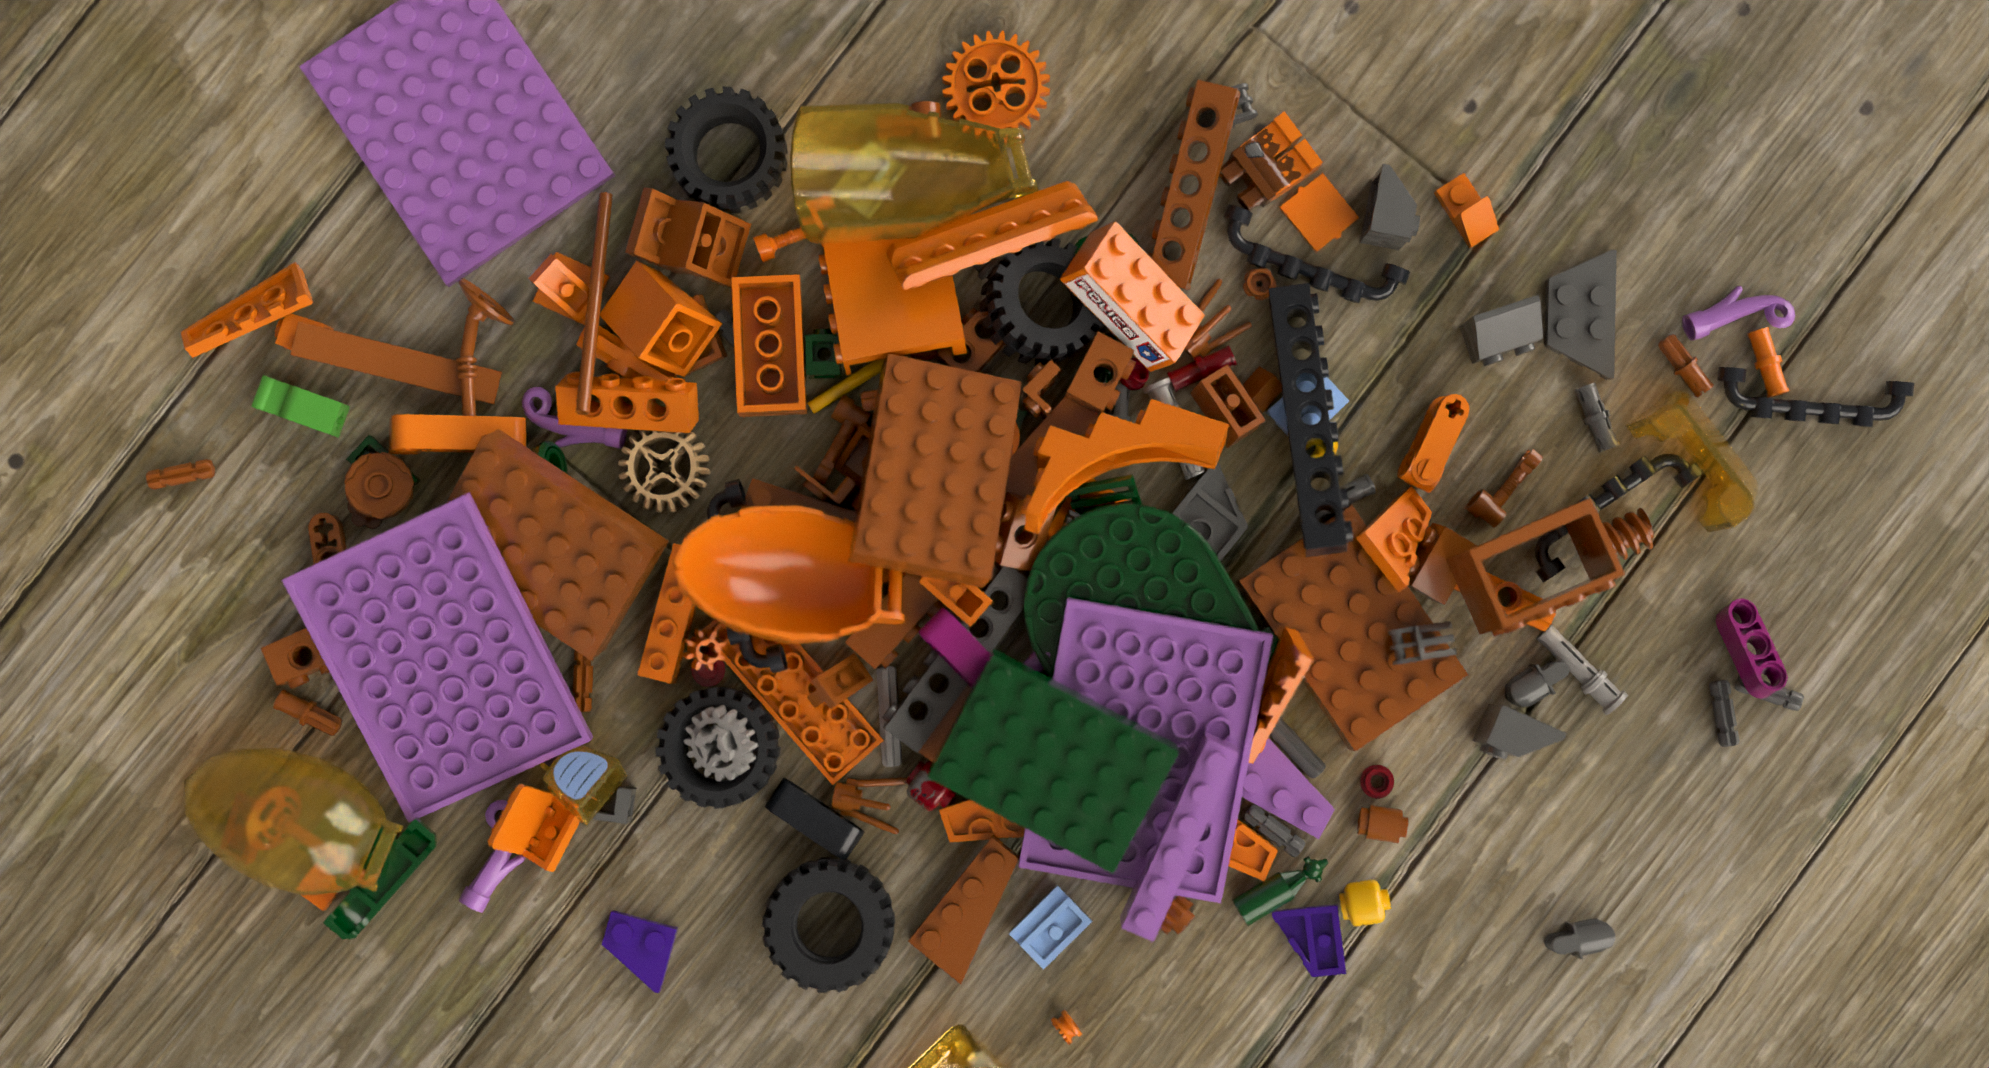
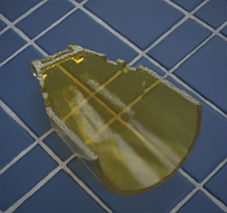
(897, 171)

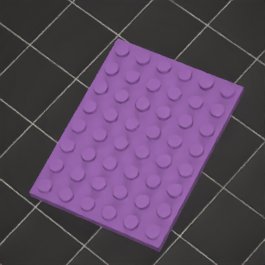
(457, 127)
(438, 658)
(1178, 683)

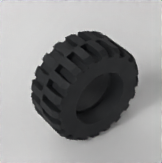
(823, 971)

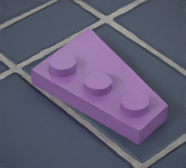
(1285, 792)

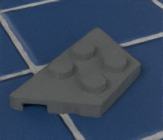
(1582, 314)
(1213, 511)

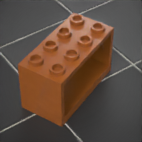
(1591, 545)

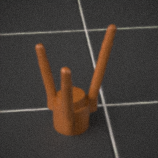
(1199, 341)
(849, 797)

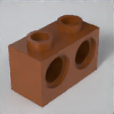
(981, 349)

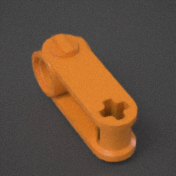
(1434, 442)

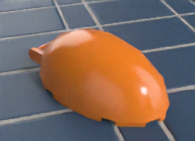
(784, 575)

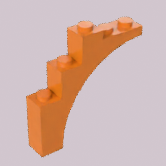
(1112, 443)

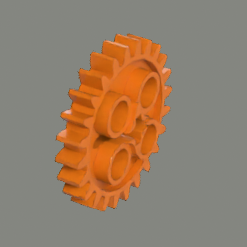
(991, 56)

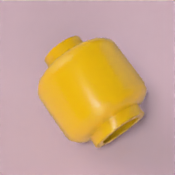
(1364, 902)

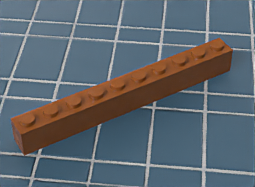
(880, 640)

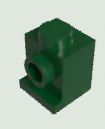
(818, 368)

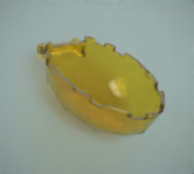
(288, 820)

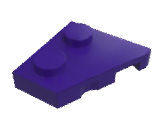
(1315, 937)
(641, 946)

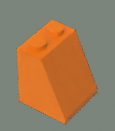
(659, 320)

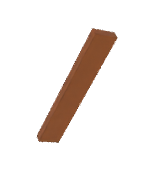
(389, 361)

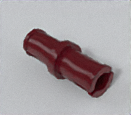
(1201, 368)

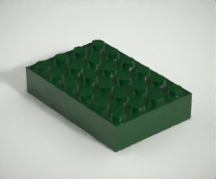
(1053, 761)

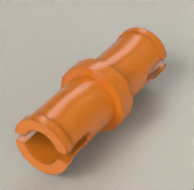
(1768, 362)

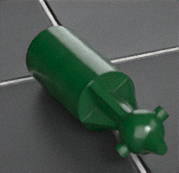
(1276, 890)

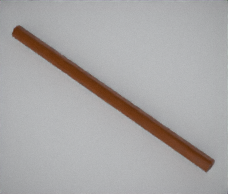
(594, 304)

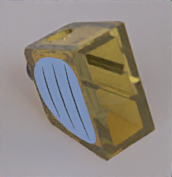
(583, 780)

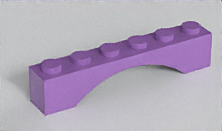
(1191, 813)

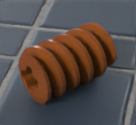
(1630, 533)

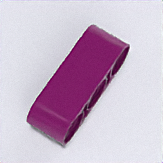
(955, 645)
(1749, 665)

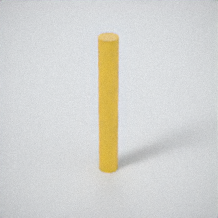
(845, 385)

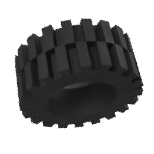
(715, 111)
(1011, 322)
(679, 767)

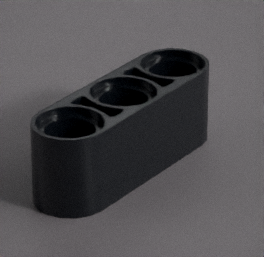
(814, 819)

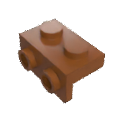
(1039, 381)

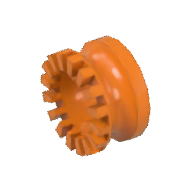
(1067, 1027)

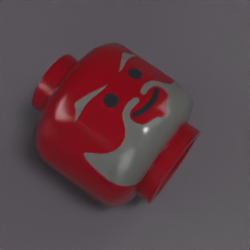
(926, 791)

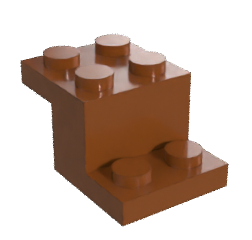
(688, 237)

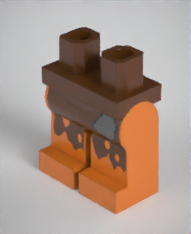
(1260, 171)

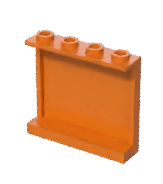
(875, 311)

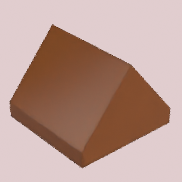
(1262, 388)

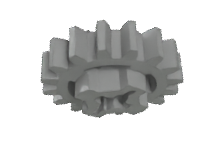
(720, 743)

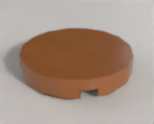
(379, 485)

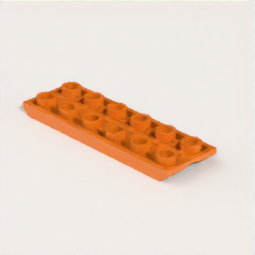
(990, 234)
(829, 737)

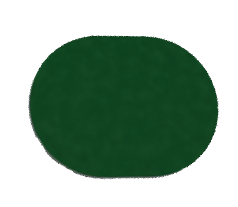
(1132, 561)

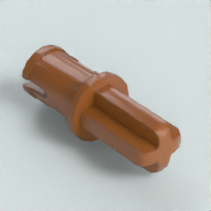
(1685, 365)
(307, 713)

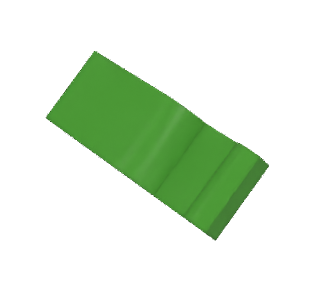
(300, 406)

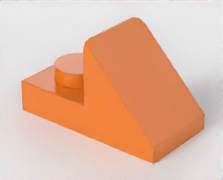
(1466, 209)
(562, 286)
(964, 600)

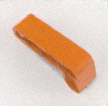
(448, 433)

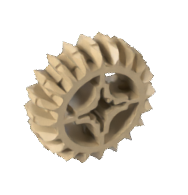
(654, 479)

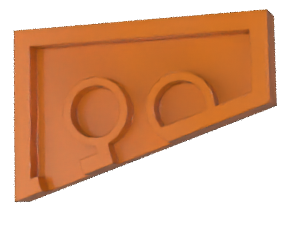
(1395, 536)

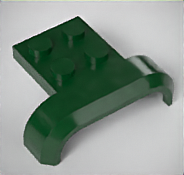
(402, 860)

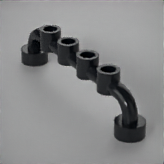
(1320, 277)
(1827, 412)
(1614, 490)
(775, 655)

